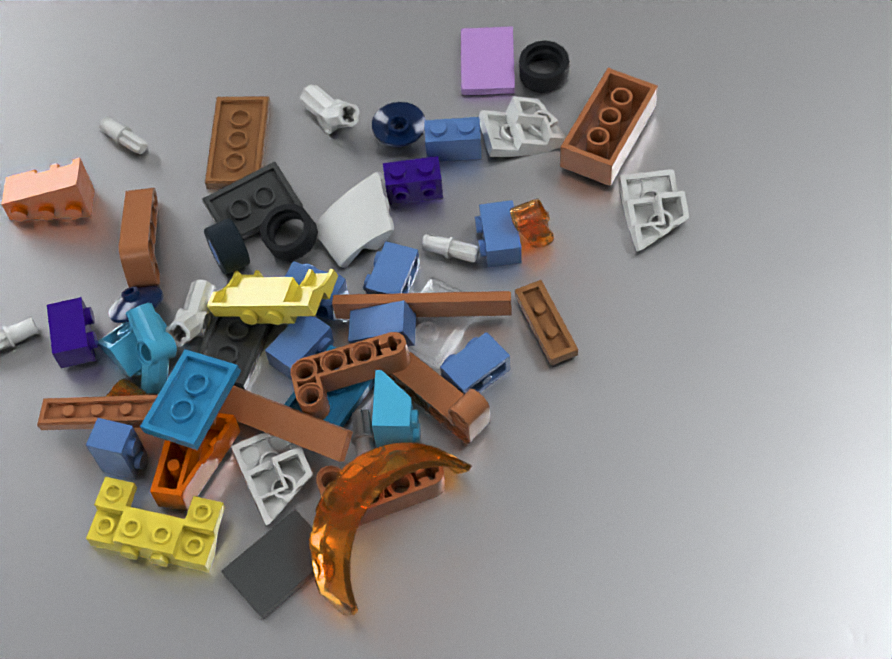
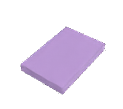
(487, 61)

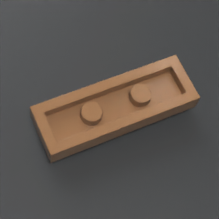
(546, 322)

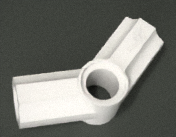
(329, 112)
(195, 316)

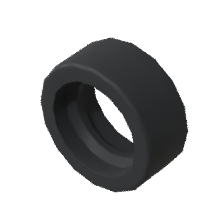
(548, 81)
(279, 216)

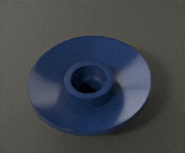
(400, 116)
(132, 298)

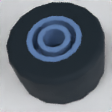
(227, 246)

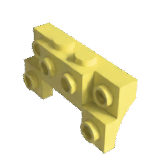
(272, 299)
(152, 534)

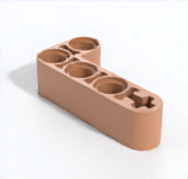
(139, 238)
(385, 353)
(458, 412)
(389, 500)

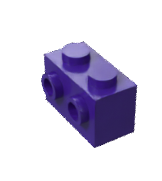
(413, 180)
(71, 332)

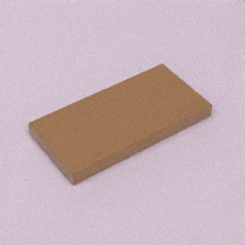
(237, 139)

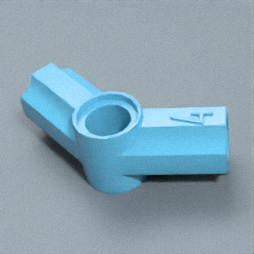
(153, 347)

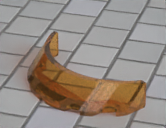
(346, 502)

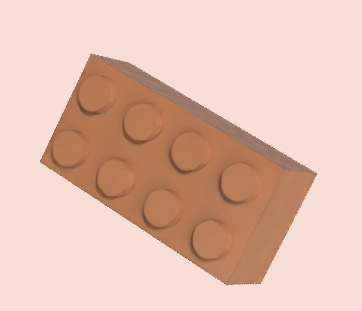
(608, 126)

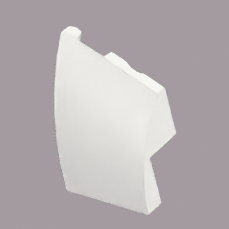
(520, 130)
(652, 205)
(356, 221)
(272, 472)

